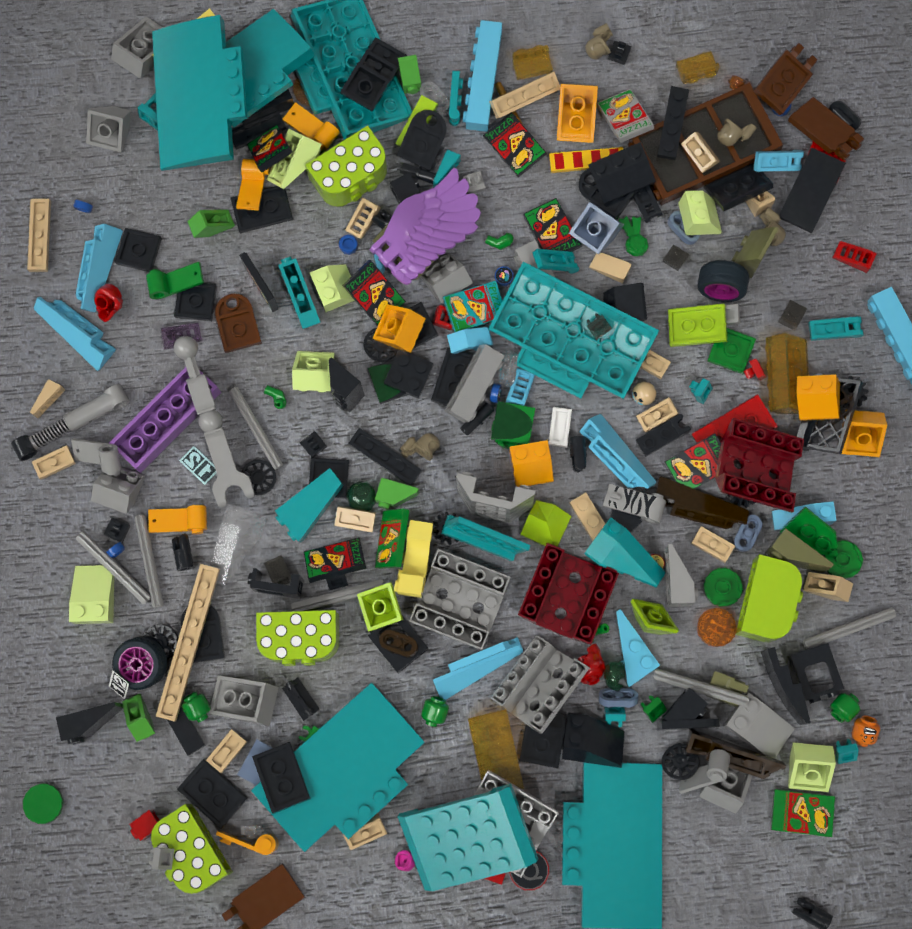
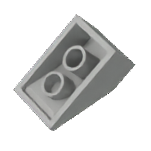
(135, 48)
(679, 584)
(244, 700)
(759, 727)
(728, 793)

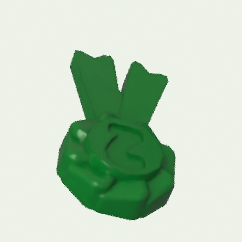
(636, 243)

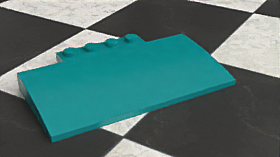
(339, 38)
(269, 55)
(197, 92)
(557, 346)
(348, 769)
(616, 846)

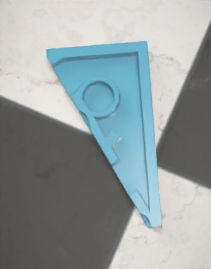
(636, 655)

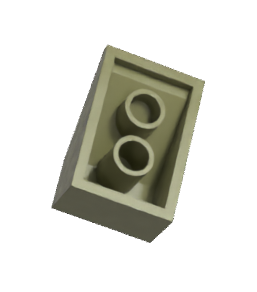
(754, 249)
(795, 551)

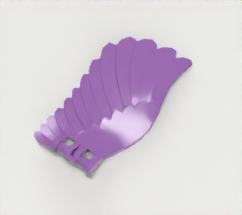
(427, 227)

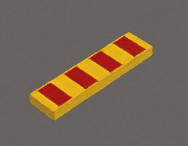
(578, 159)

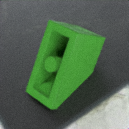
(409, 74)
(210, 222)
(394, 493)
(138, 717)

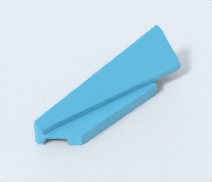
(96, 263)
(76, 331)
(615, 453)
(476, 666)

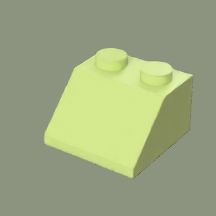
(699, 213)
(329, 286)
(311, 371)
(811, 767)

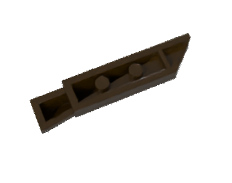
(699, 506)
(740, 757)

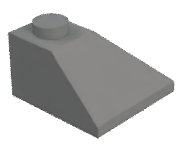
(108, 127)

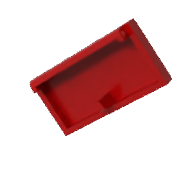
(749, 411)

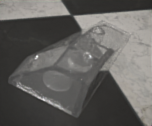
(236, 538)

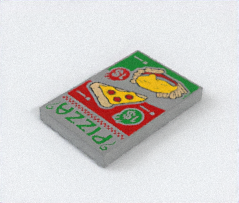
(625, 115)

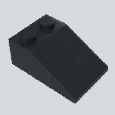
(83, 724)
(592, 741)

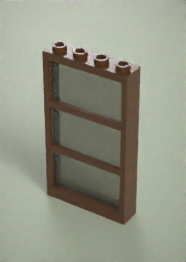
(708, 118)

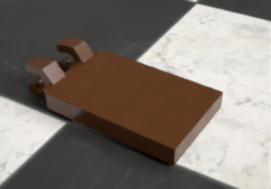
(785, 79)
(826, 129)
(265, 899)

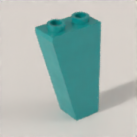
(299, 292)
(308, 505)

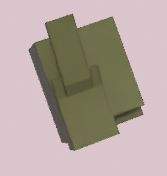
(729, 683)

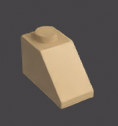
(828, 586)

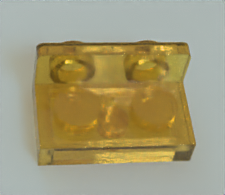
(532, 62)
(697, 67)

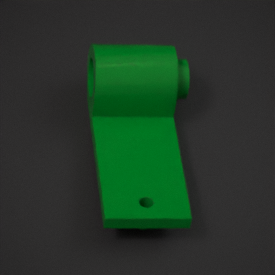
(164, 285)

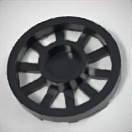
(379, 347)
(259, 477)
(163, 639)
(680, 762)

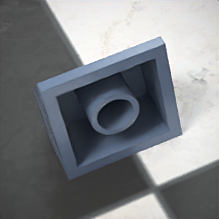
(596, 228)

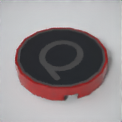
(534, 875)

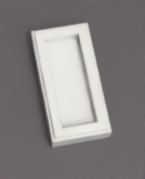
(560, 427)

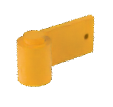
(311, 126)
(251, 185)
(178, 520)
(264, 845)

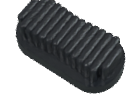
(845, 114)

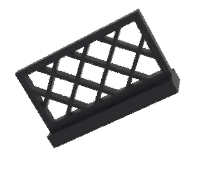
(808, 427)

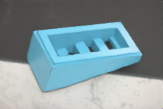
(517, 399)

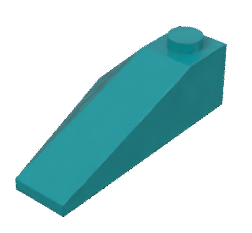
(621, 551)

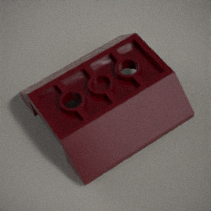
(758, 453)
(581, 600)

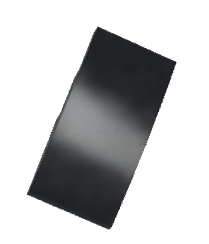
(373, 74)
(811, 190)
(790, 694)

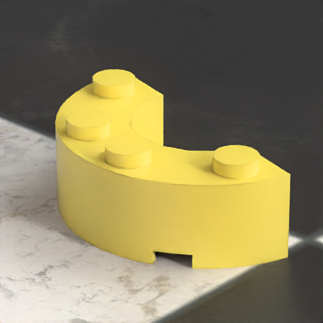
(415, 560)

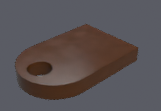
(237, 324)

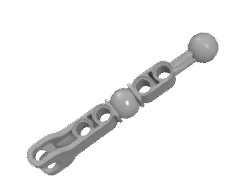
(211, 423)

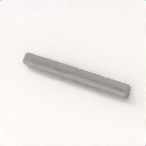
(255, 428)
(149, 562)
(113, 567)
(334, 597)
(849, 628)
(701, 687)

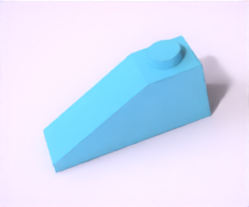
(824, 511)

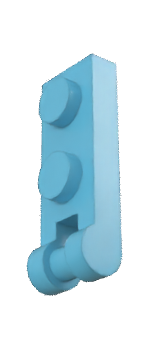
(778, 160)

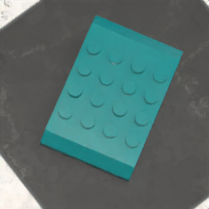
(468, 839)

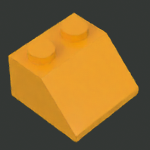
(399, 328)
(818, 397)
(865, 434)
(531, 463)

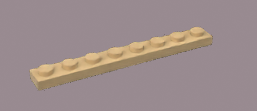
(188, 643)

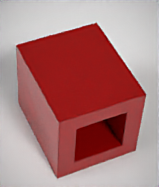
(143, 825)

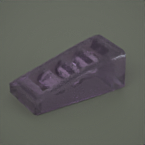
(179, 329)

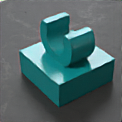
(702, 390)
(615, 714)
(847, 752)

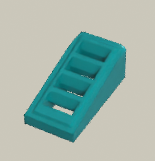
(450, 161)

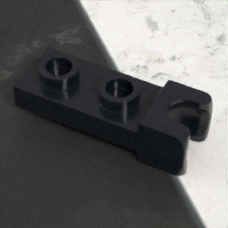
(662, 435)

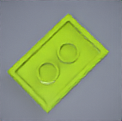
(697, 325)

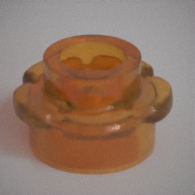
(736, 82)

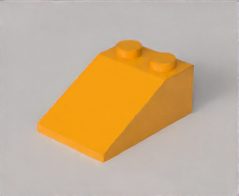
(577, 112)

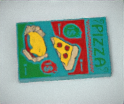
(473, 306)

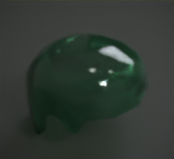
(361, 496)
(613, 673)

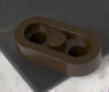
(399, 643)

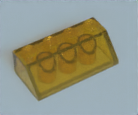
(785, 361)
(495, 746)

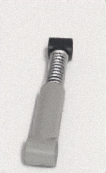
(112, 399)

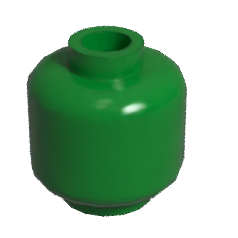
(196, 707)
(845, 707)
(435, 711)

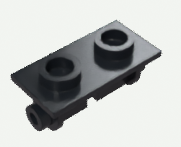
(300, 698)

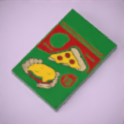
(392, 539)
(802, 813)

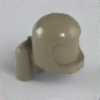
(597, 46)
(731, 133)
(772, 219)
(424, 446)

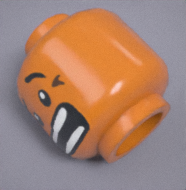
(865, 731)

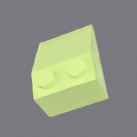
(293, 165)
(92, 596)

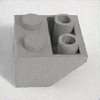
(446, 277)
(117, 490)

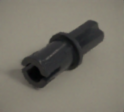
(419, 173)
(481, 415)

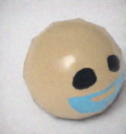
(644, 393)

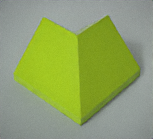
(545, 524)
(379, 606)
(653, 617)

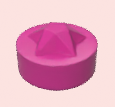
(404, 861)

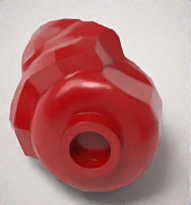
(108, 301)
(595, 664)

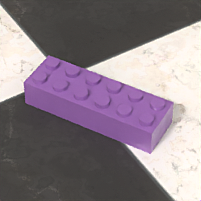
(159, 422)

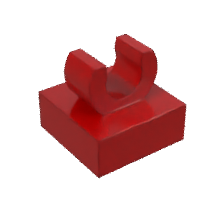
(755, 370)

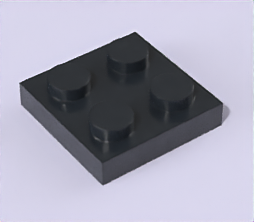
(408, 374)

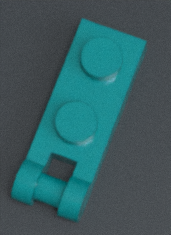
(455, 98)
(555, 260)
(835, 328)

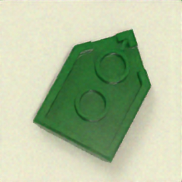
(813, 532)

